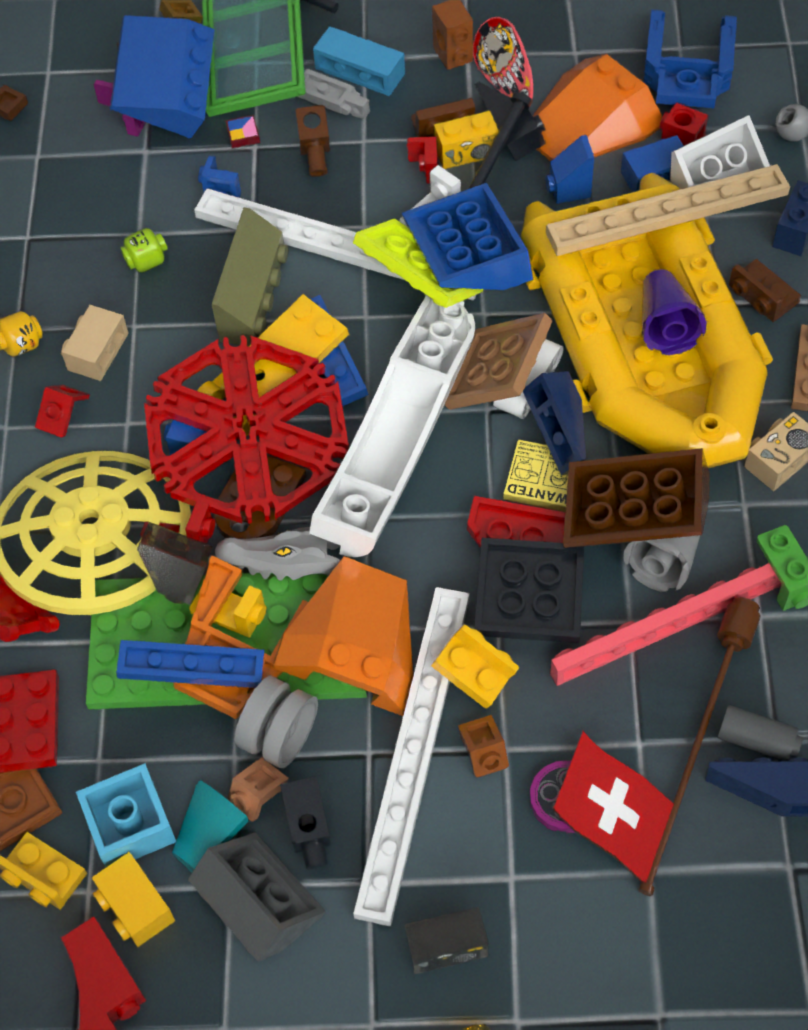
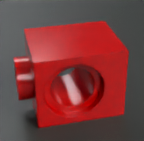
(685, 123)

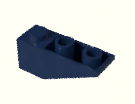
(769, 784)

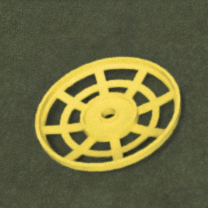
(84, 539)

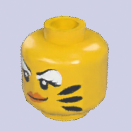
(19, 333)

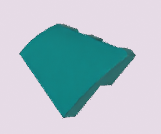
(207, 823)

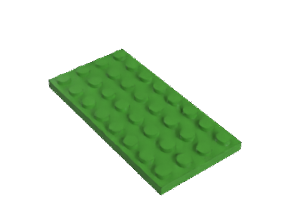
(167, 622)

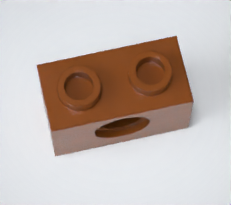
(452, 33)

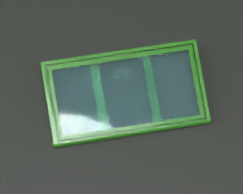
(253, 53)

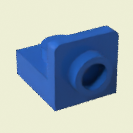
(219, 180)

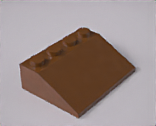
(636, 498)

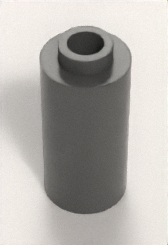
(760, 734)

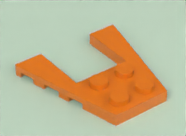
(215, 591)

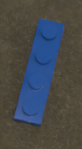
(343, 368)
(190, 664)

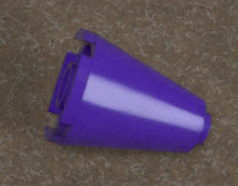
(669, 315)

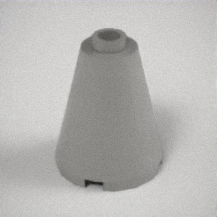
(662, 562)

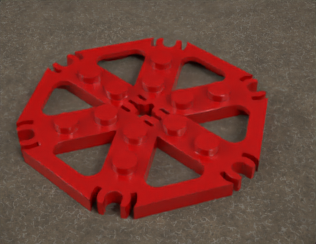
(222, 429)

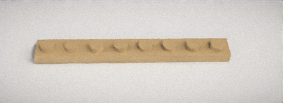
(667, 210)

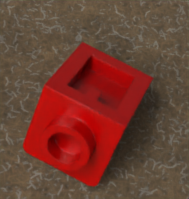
(425, 152)

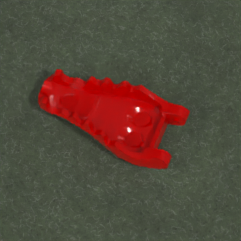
(22, 617)

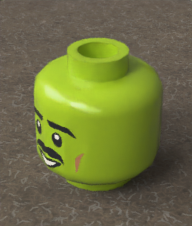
(143, 250)

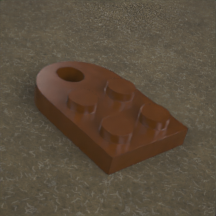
(283, 479)

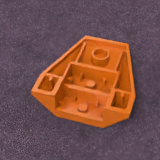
(600, 102)
(355, 633)

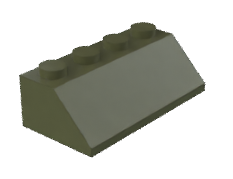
(249, 278)

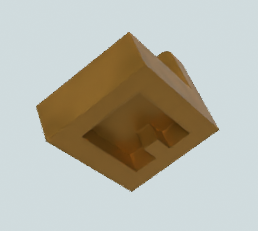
(180, 9)

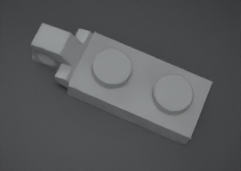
(334, 95)

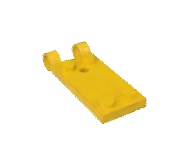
(300, 328)

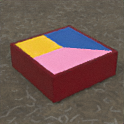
(242, 131)

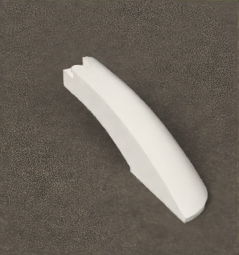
(395, 428)

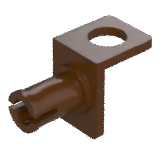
(314, 141)

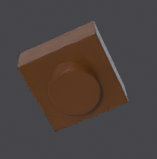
(11, 102)

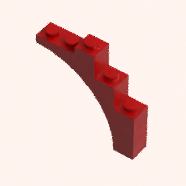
(102, 979)

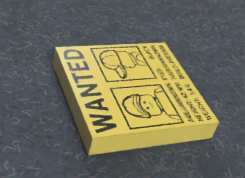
(536, 478)

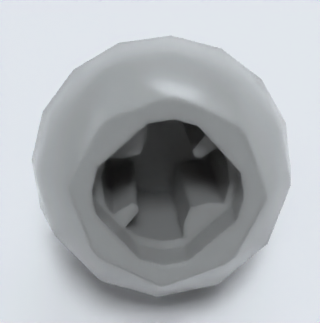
(792, 122)

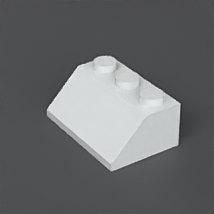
(718, 155)

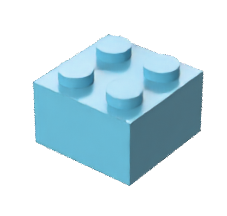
(126, 815)

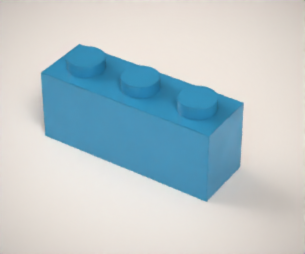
(359, 61)

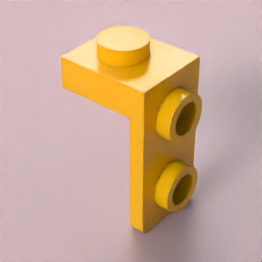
(238, 612)

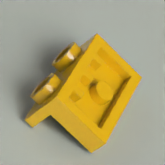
(475, 665)
(42, 871)

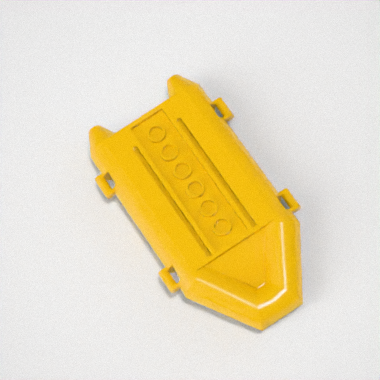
(646, 397)

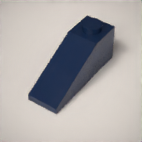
(559, 416)

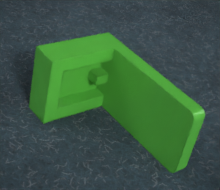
(788, 564)

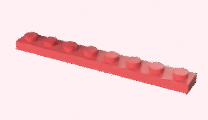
(661, 624)

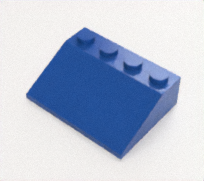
(163, 72)
(470, 241)

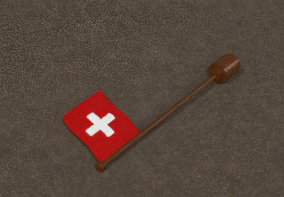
(621, 807)

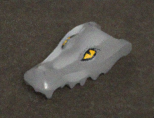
(285, 554)

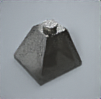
(173, 562)

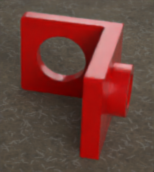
(57, 409)

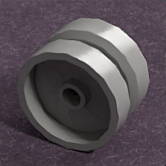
(276, 721)

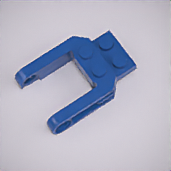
(689, 79)

